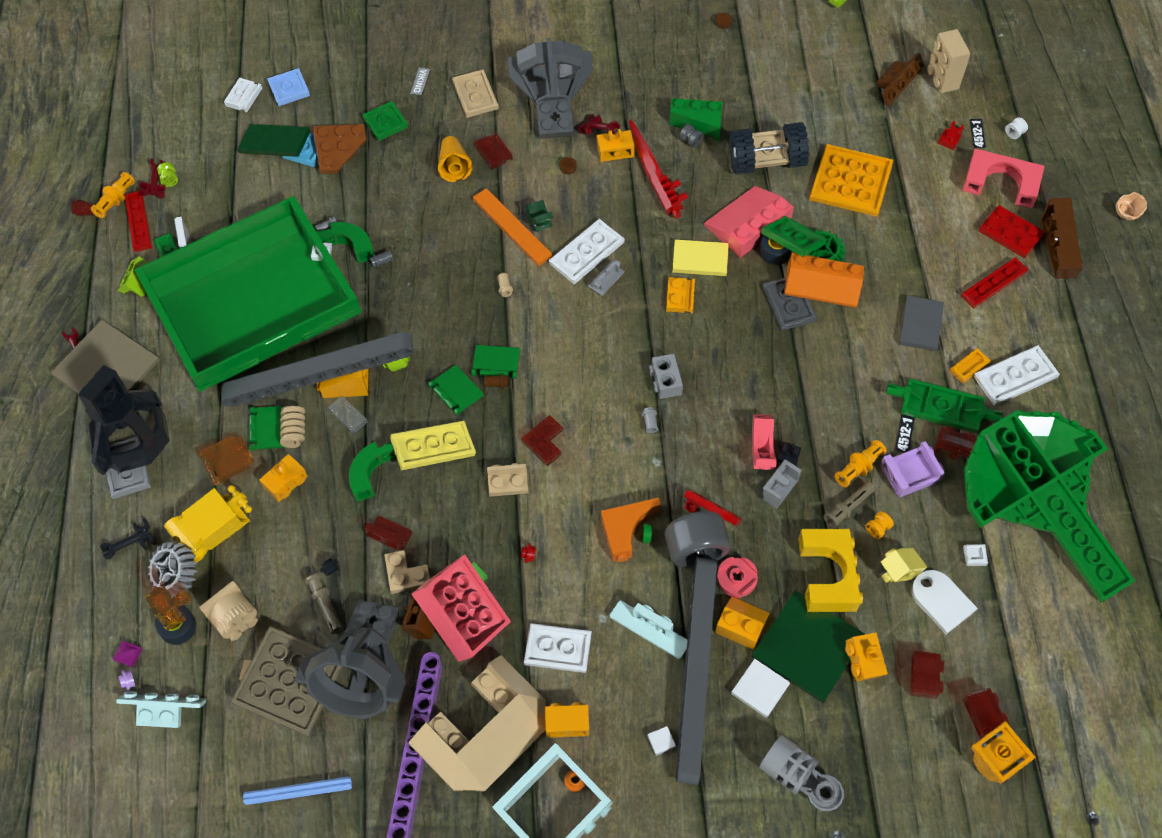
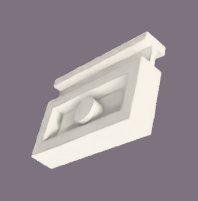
(243, 95)

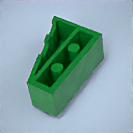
(699, 113)

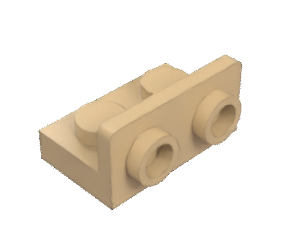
(507, 479)

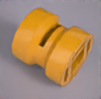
(879, 525)

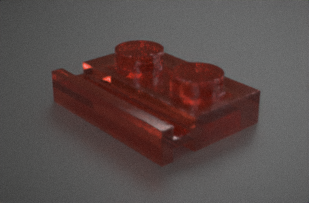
(493, 151)

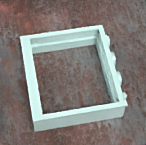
(533, 775)

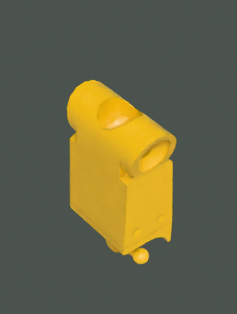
(209, 521)

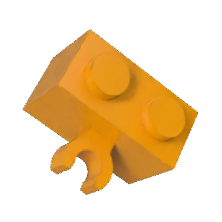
(615, 145)
(283, 478)
(866, 657)

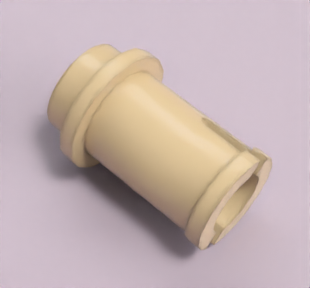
(504, 284)

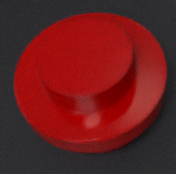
(528, 553)

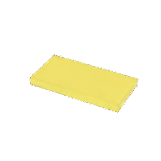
(432, 445)

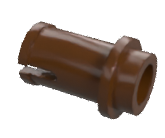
(496, 381)

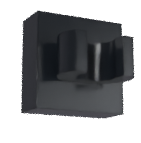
(789, 453)

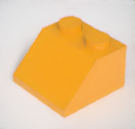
(742, 622)

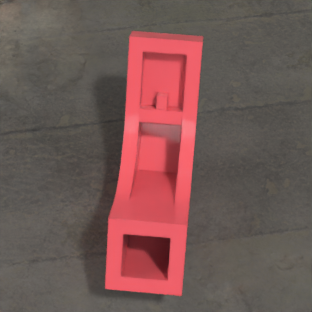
(762, 442)

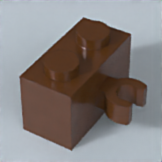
(416, 622)

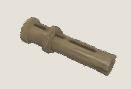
(844, 509)
(321, 595)

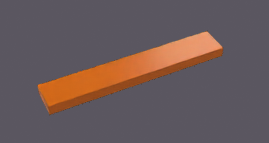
(512, 227)

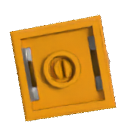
(1001, 754)

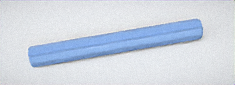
(297, 790)

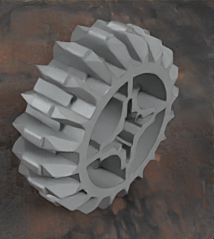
(172, 567)

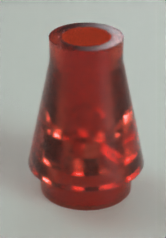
(82, 208)

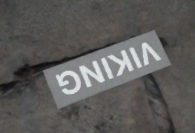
(420, 81)

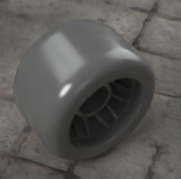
(697, 535)

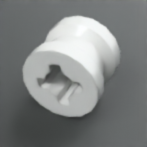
(1016, 128)

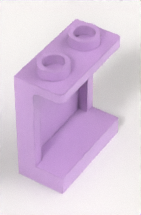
(912, 470)

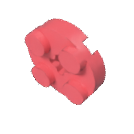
(734, 587)

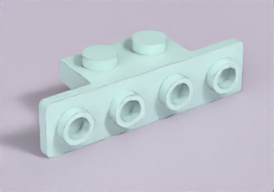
(650, 627)
(160, 710)

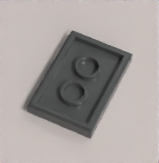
(789, 310)
(921, 323)

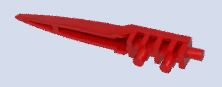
(659, 182)

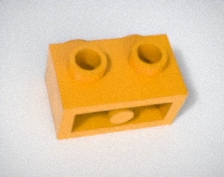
(567, 720)

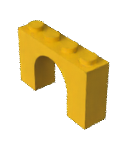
(838, 546)

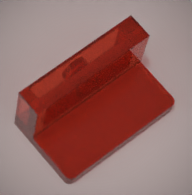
(388, 533)

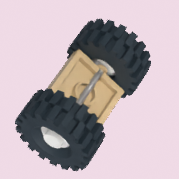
(769, 148)

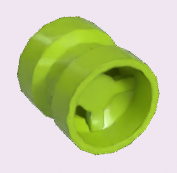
(167, 174)

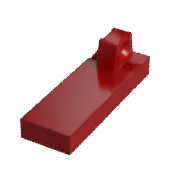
(696, 500)

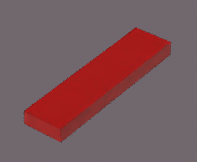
(138, 221)
(994, 282)

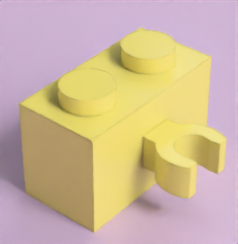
(902, 565)

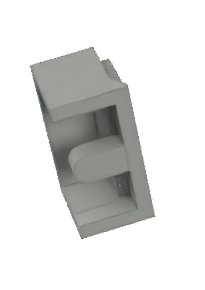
(781, 483)

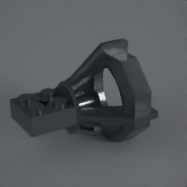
(114, 408)

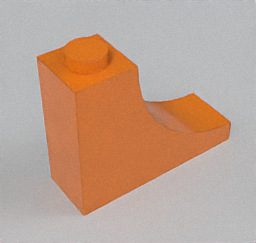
(622, 523)

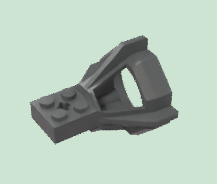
(551, 85)
(365, 651)

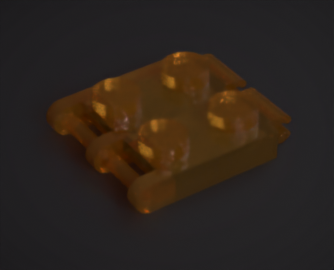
(226, 458)

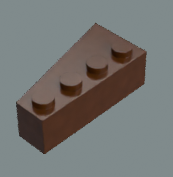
(1061, 238)

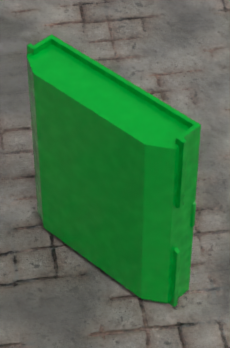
(247, 292)

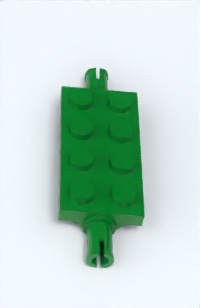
(943, 405)

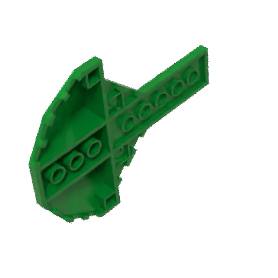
(1037, 476)

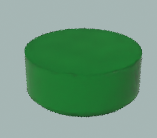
(646, 533)

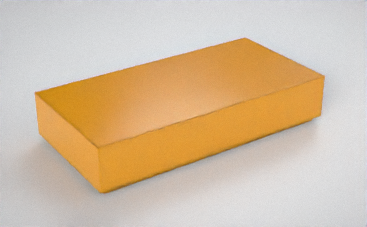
(970, 365)

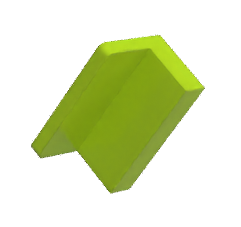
(130, 280)

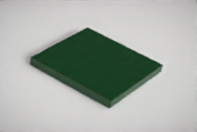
(807, 647)

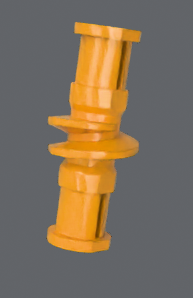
(113, 195)
(860, 463)

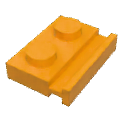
(680, 295)

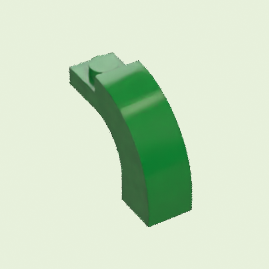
(349, 235)
(364, 465)

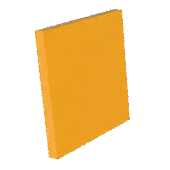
(851, 180)

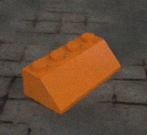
(824, 280)

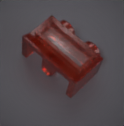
(954, 442)

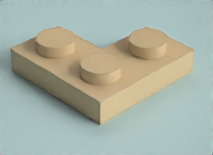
(400, 576)

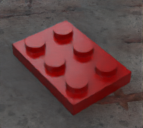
(1011, 231)

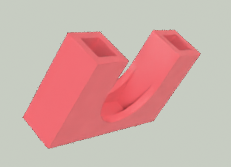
(1025, 173)

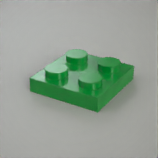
(385, 121)

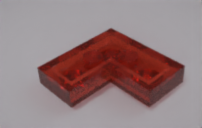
(540, 438)

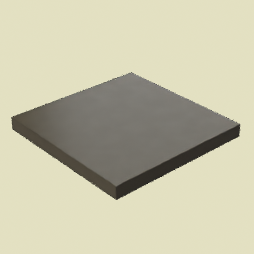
(109, 348)
(271, 686)

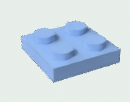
(288, 87)

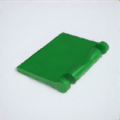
(496, 361)
(456, 389)
(265, 428)

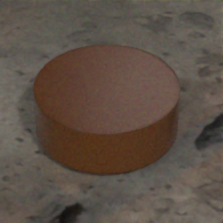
(723, 20)
(568, 165)

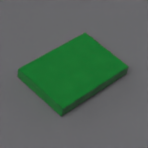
(794, 236)

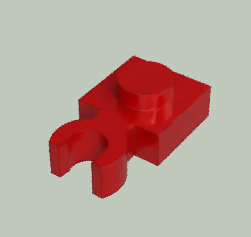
(951, 136)

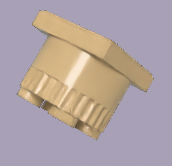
(230, 612)

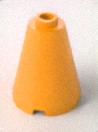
(453, 160)

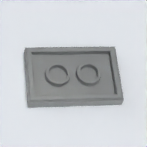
(128, 481)

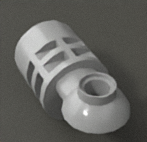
(797, 772)

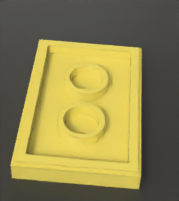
(700, 257)

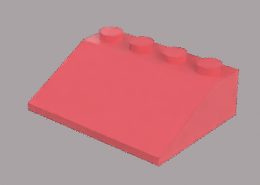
(745, 217)
(461, 608)

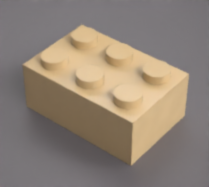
(948, 61)

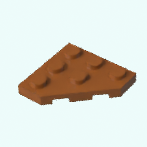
(337, 145)

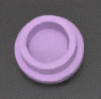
(126, 680)

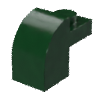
(539, 216)

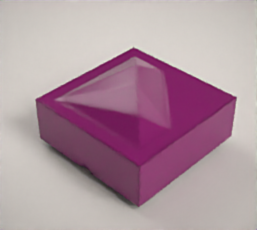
(127, 654)

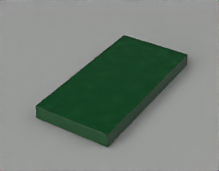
(274, 140)

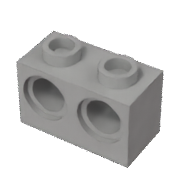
(669, 375)

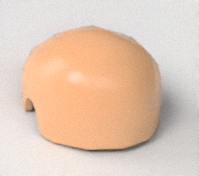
(1131, 206)

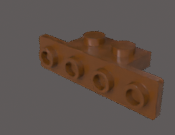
(898, 77)

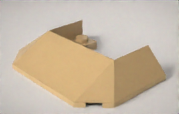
(498, 745)

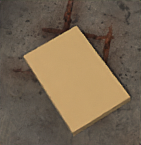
(475, 93)

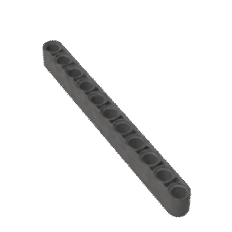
(317, 369)
(696, 672)

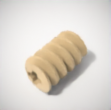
(292, 426)

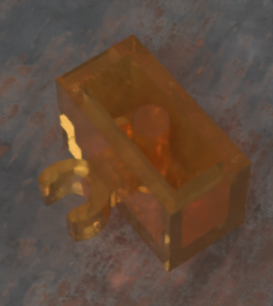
(166, 607)

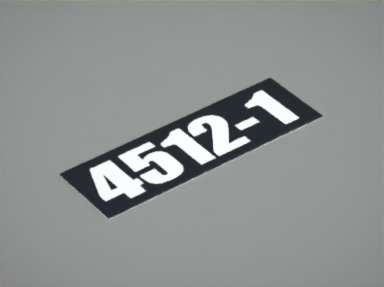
(977, 133)
(904, 433)

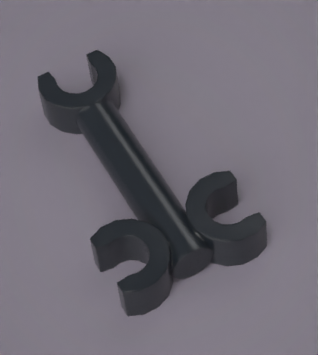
(142, 535)

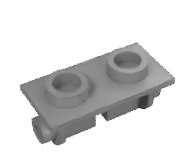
(606, 278)

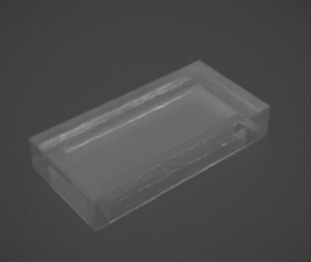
(347, 414)

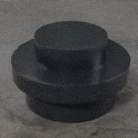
(329, 566)

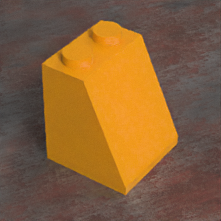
(347, 385)

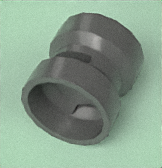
(690, 135)

